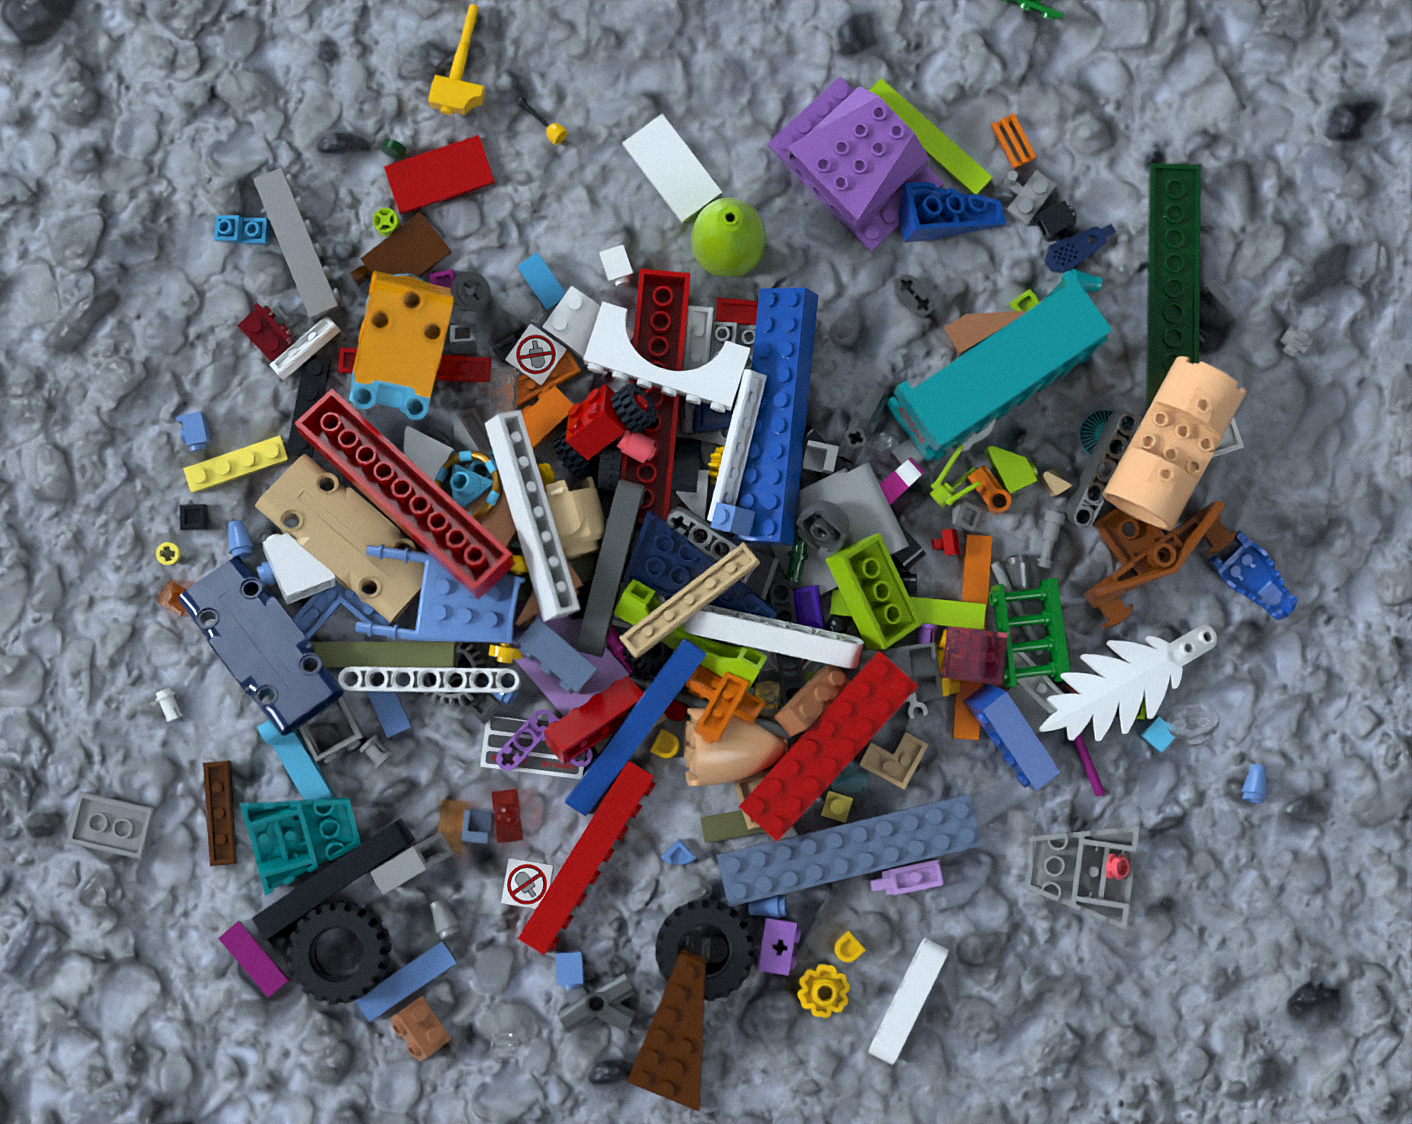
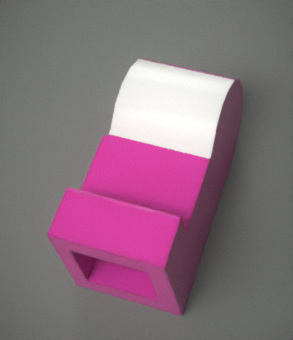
(901, 480)

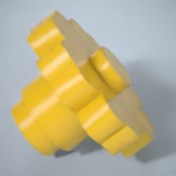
(823, 990)

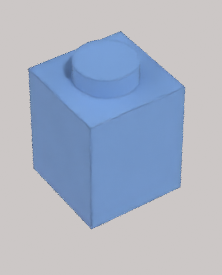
(732, 519)
(570, 968)

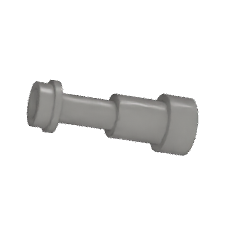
(1050, 535)

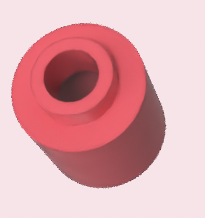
(636, 445)

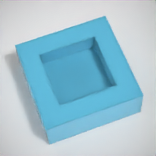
(1158, 734)

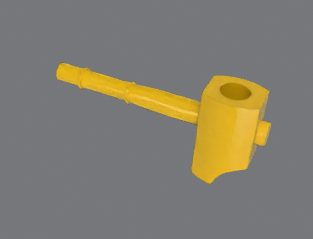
(452, 94)

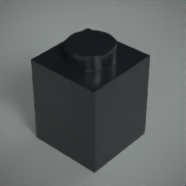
(1056, 220)

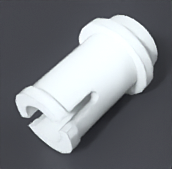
(168, 704)

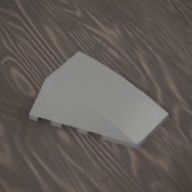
(1074, 871)

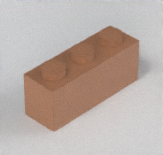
(812, 699)

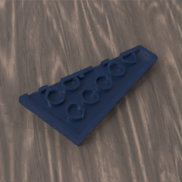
(670, 562)

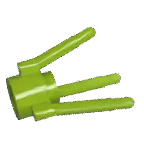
(944, 493)

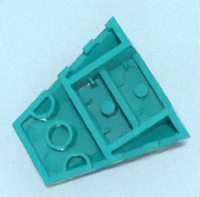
(298, 836)

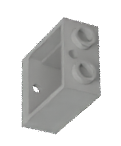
(350, 743)

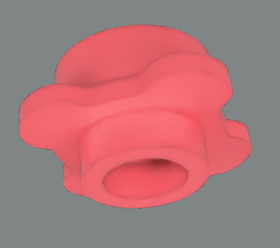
(1117, 866)

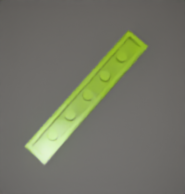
(935, 142)
(930, 611)

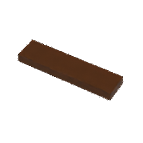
(220, 813)

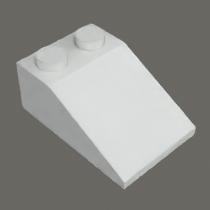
(574, 322)

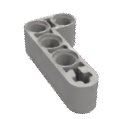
(707, 544)

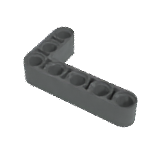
(1091, 476)

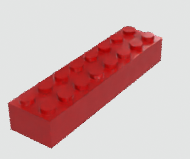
(828, 746)

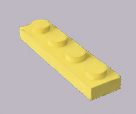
(236, 464)

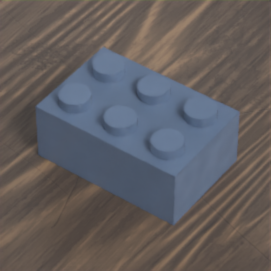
(557, 657)

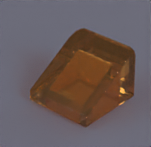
(169, 597)

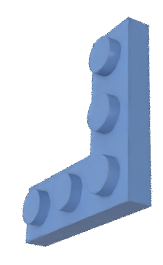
(325, 603)

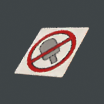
(535, 354)
(526, 883)

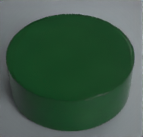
(393, 149)

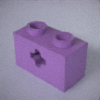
(769, 959)

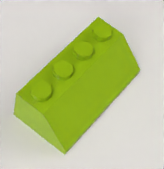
(873, 592)

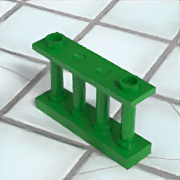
(1050, 617)

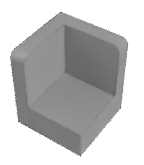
(820, 457)

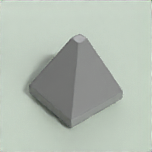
(965, 515)

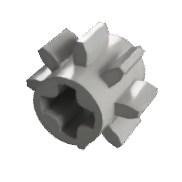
(1296, 340)

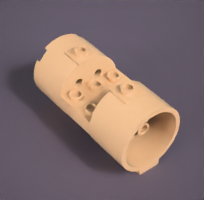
(1174, 443)

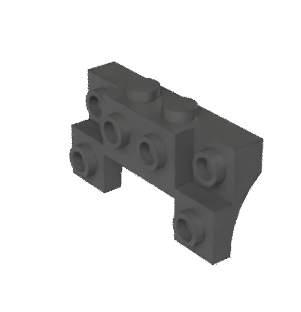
(917, 661)

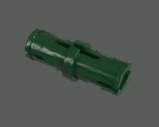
(797, 559)

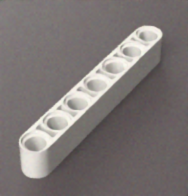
(776, 636)
(417, 683)

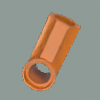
(990, 488)

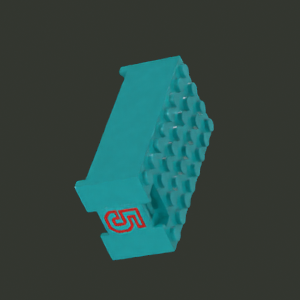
(1001, 371)

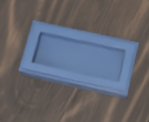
(390, 712)

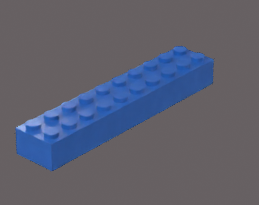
(776, 449)

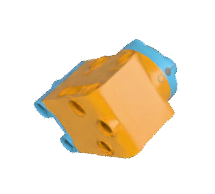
(400, 343)

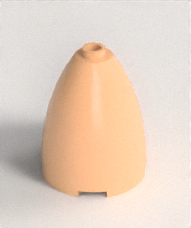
(739, 754)

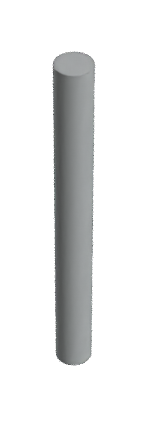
(1015, 605)

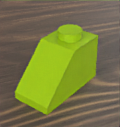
(1011, 469)

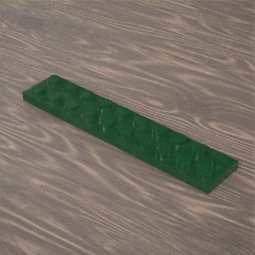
(1172, 269)

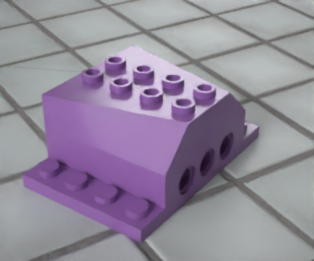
(854, 159)

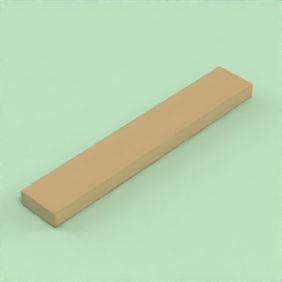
(689, 600)

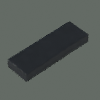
(686, 465)

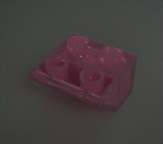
(974, 655)

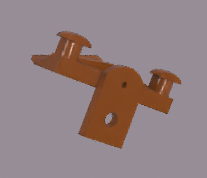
(1150, 554)

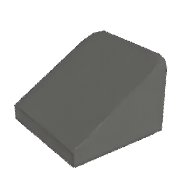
(463, 339)

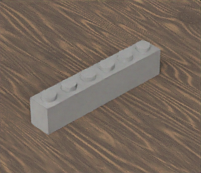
(297, 244)

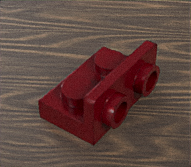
(266, 333)

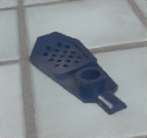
(1080, 245)

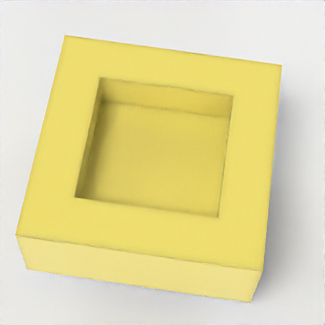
(836, 806)

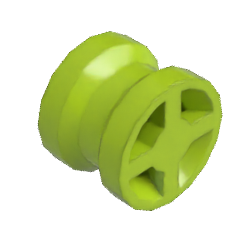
(382, 218)

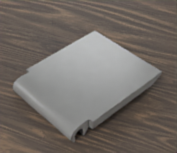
(867, 512)

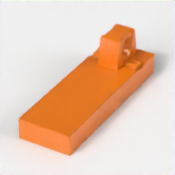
(704, 683)
(721, 708)

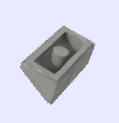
(1028, 707)

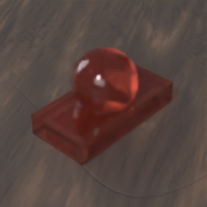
(507, 815)

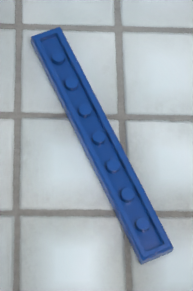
(635, 727)

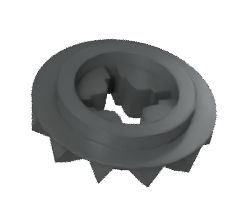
(481, 293)

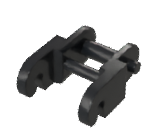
(582, 599)

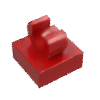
(948, 543)

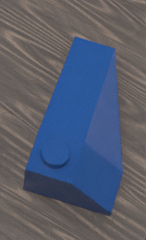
(940, 213)

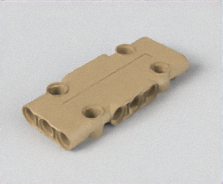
(338, 529)

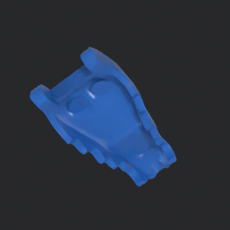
(1253, 575)

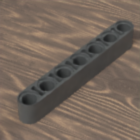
(611, 568)

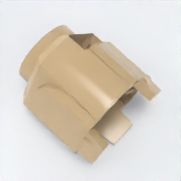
(577, 517)

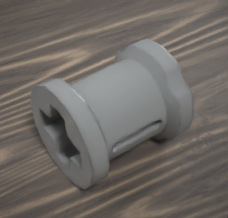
(376, 751)

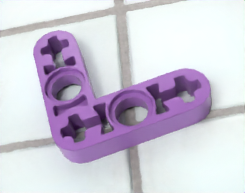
(538, 734)

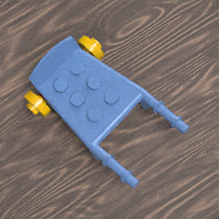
(451, 612)

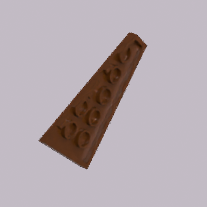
(673, 1046)

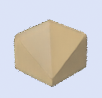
(1054, 483)

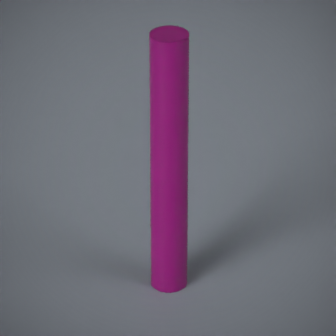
(1088, 765)

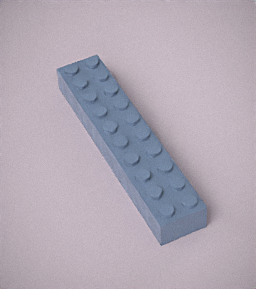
(849, 849)

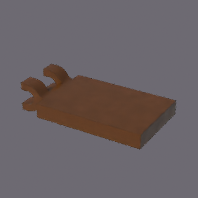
(409, 250)

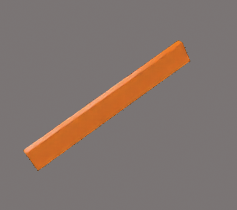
(974, 590)

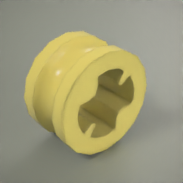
(173, 547)

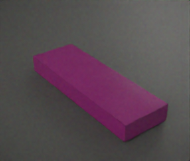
(253, 959)

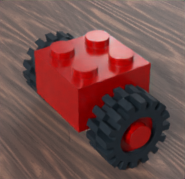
(601, 421)

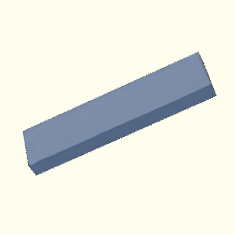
(406, 981)

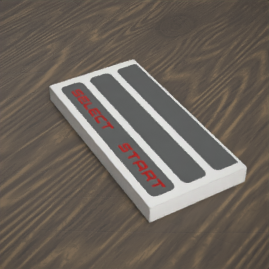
(540, 759)

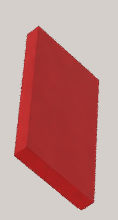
(439, 175)

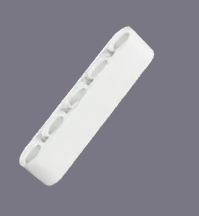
(908, 1001)

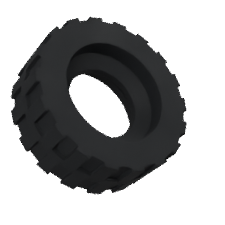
(609, 469)

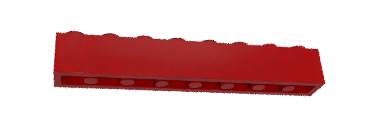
(586, 858)

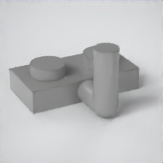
(1029, 196)

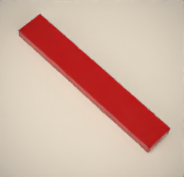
(450, 368)

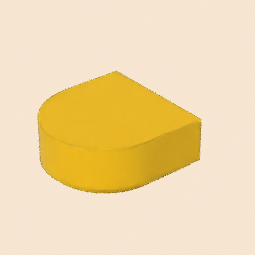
(665, 745)
(848, 948)

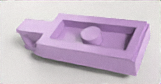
(909, 878)

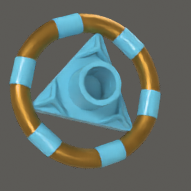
(470, 486)

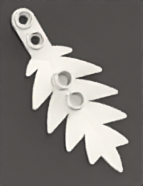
(1125, 683)

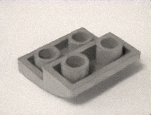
(732, 332)

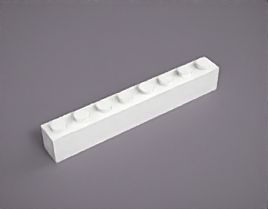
(532, 515)

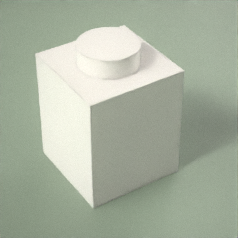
(616, 266)

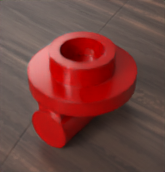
(676, 711)

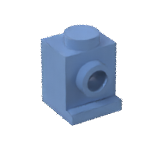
(195, 431)

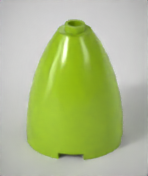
(728, 237)

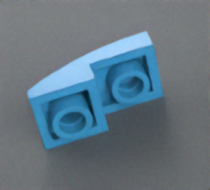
(242, 230)
(541, 280)

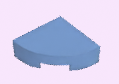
(678, 854)

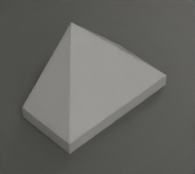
(470, 432)

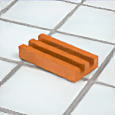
(1022, 137)

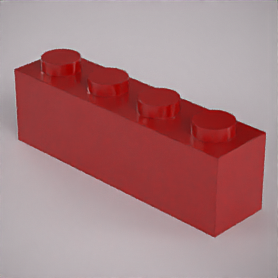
(592, 721)

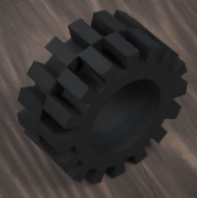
(648, 665)

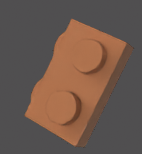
(419, 1029)

